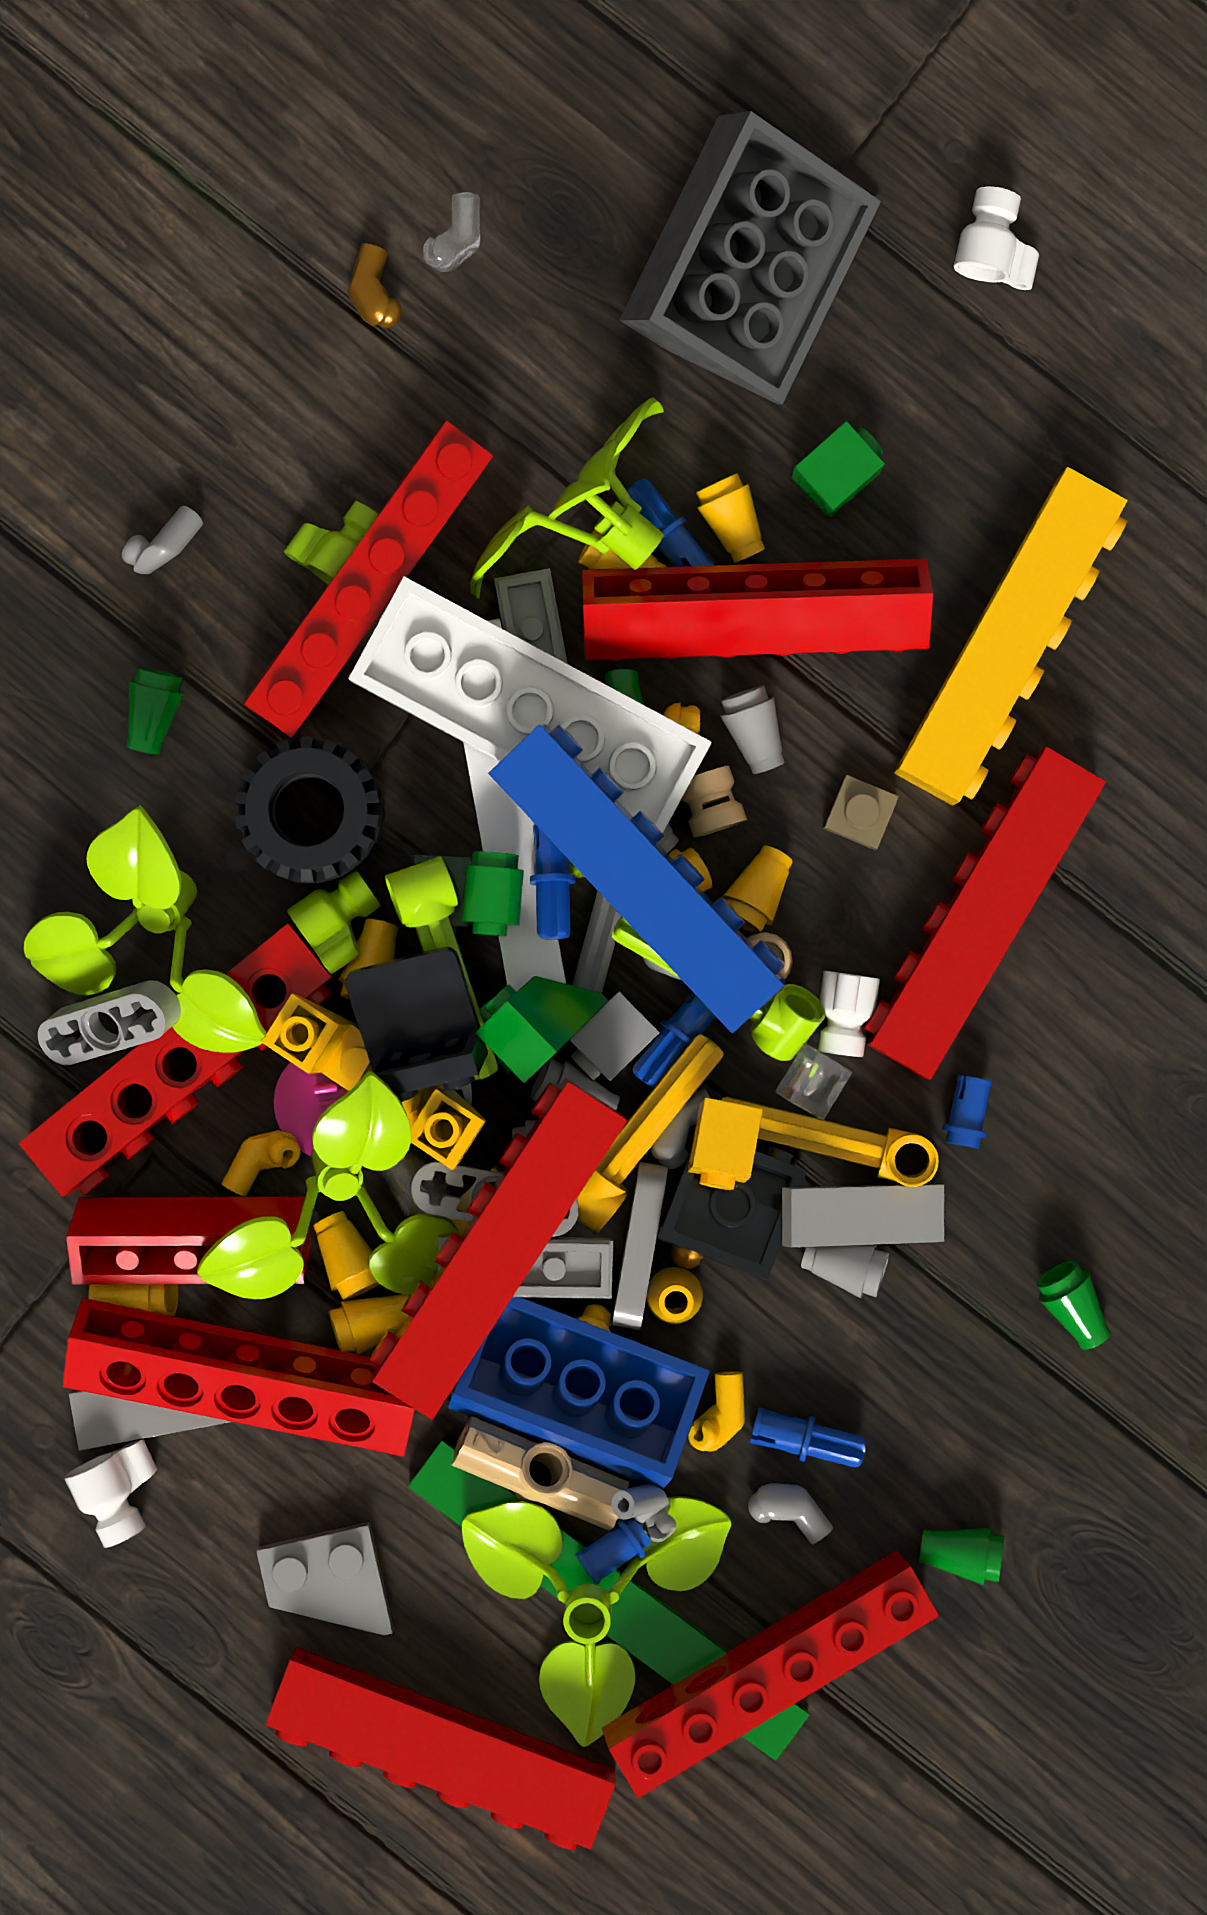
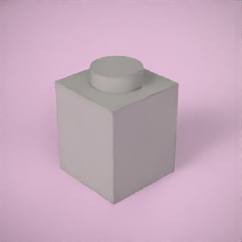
(612, 1038)

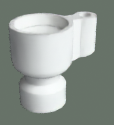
(989, 248)
(848, 1004)
(103, 1488)

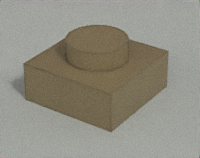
(860, 812)

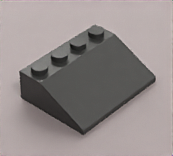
(750, 257)

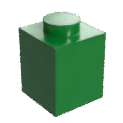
(839, 468)

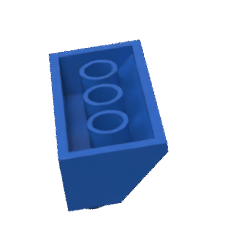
(582, 1391)

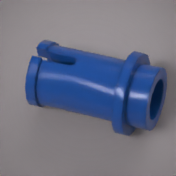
(968, 1112)
(613, 1549)

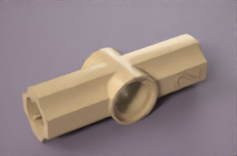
(506, 1462)

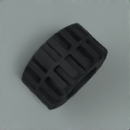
(271, 779)

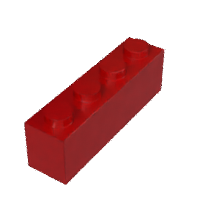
(162, 1236)

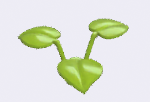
(621, 527)
(138, 865)
(355, 1131)
(581, 1679)

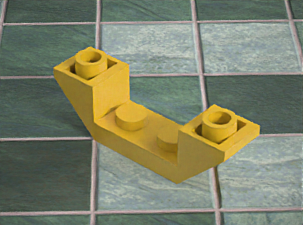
(333, 1046)

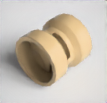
(707, 789)

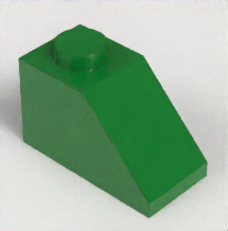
(536, 1022)

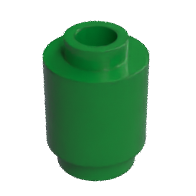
(492, 893)

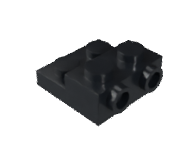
(734, 1225)

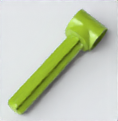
(424, 900)
(777, 1027)

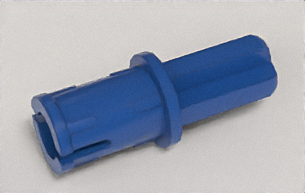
(677, 543)
(552, 888)
(677, 1034)
(806, 1438)

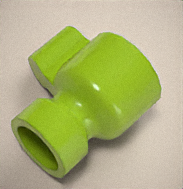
(327, 550)
(327, 919)

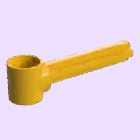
(844, 1142)
(605, 1189)

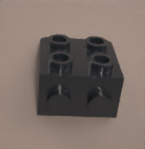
(417, 1022)

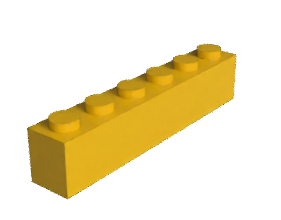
(1011, 637)

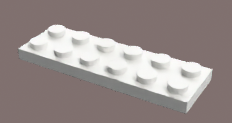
(500, 688)

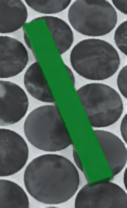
(638, 1618)

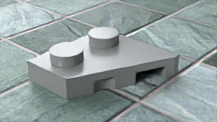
(329, 1578)

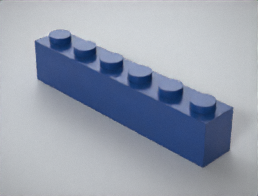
(638, 877)

